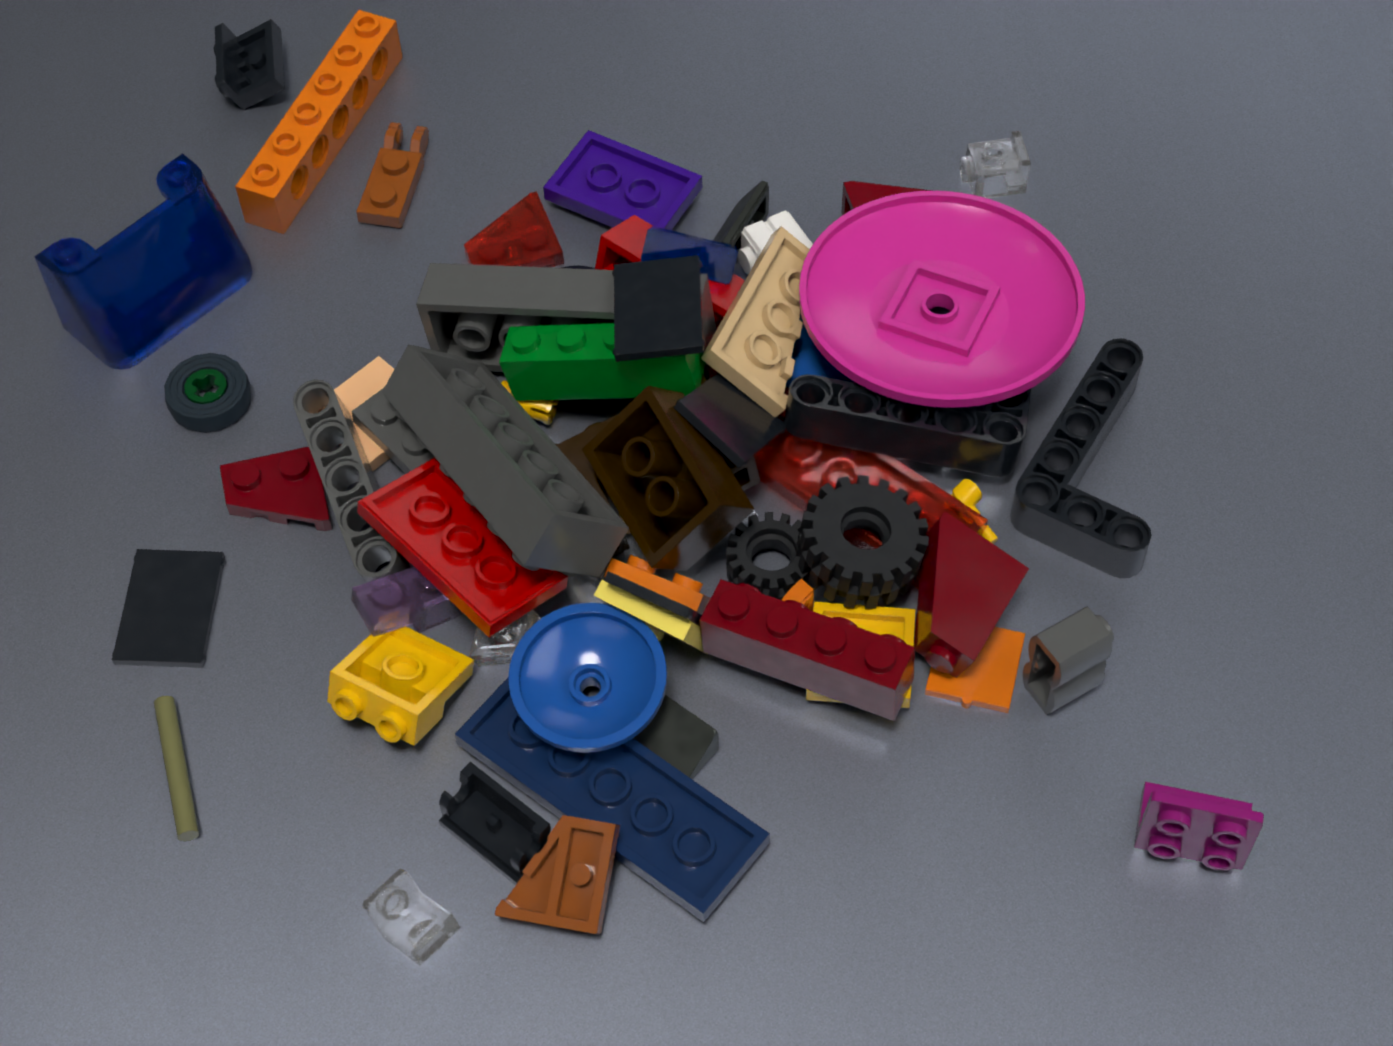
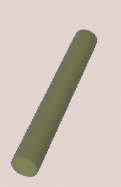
(176, 769)

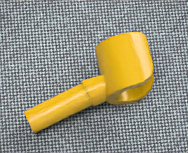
(970, 495)

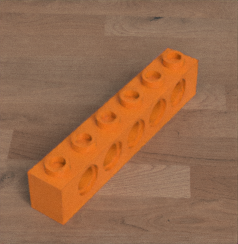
(319, 122)

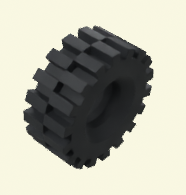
(858, 571)

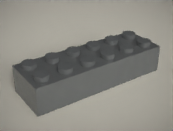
(472, 306)
(504, 463)

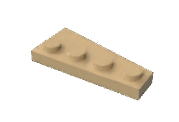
(762, 325)

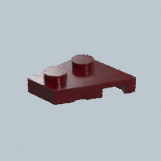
(277, 488)

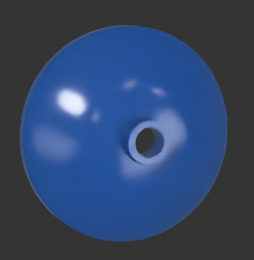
(582, 649)

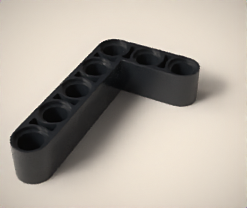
(959, 438)
(1071, 449)

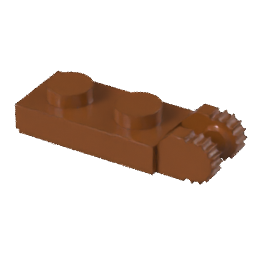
(393, 178)

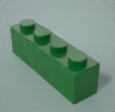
(580, 364)

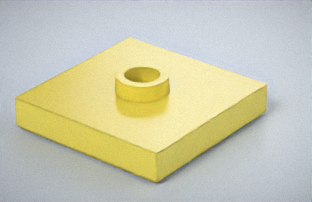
(654, 616)

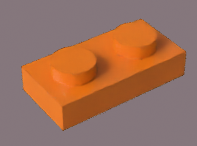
(681, 589)

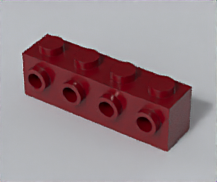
(808, 648)

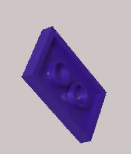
(618, 181)

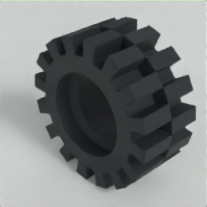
(761, 537)

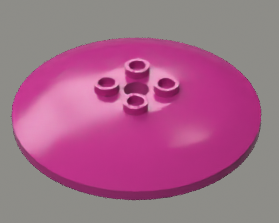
(995, 269)

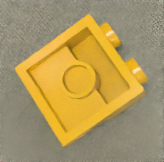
(398, 683)

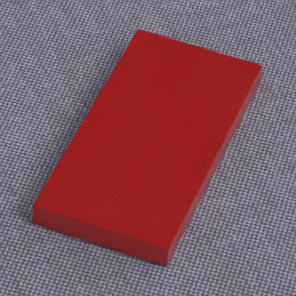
(455, 549)

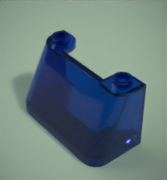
(151, 275)

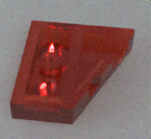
(517, 238)

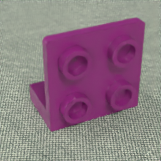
(1196, 826)

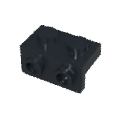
(249, 64)

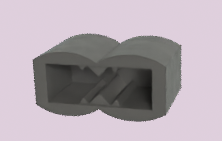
(1067, 659)

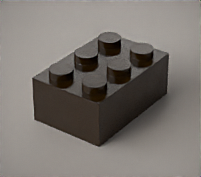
(666, 481)

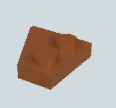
(568, 878)

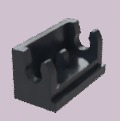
(493, 823)

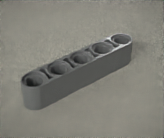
(340, 470)

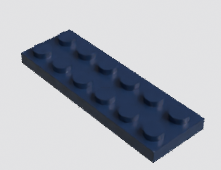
(668, 823)

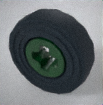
(212, 410)

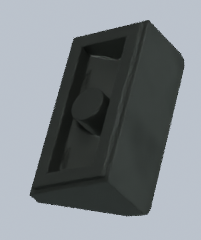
(748, 210)
(680, 738)

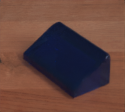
(716, 257)

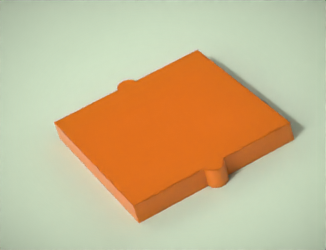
(988, 679)

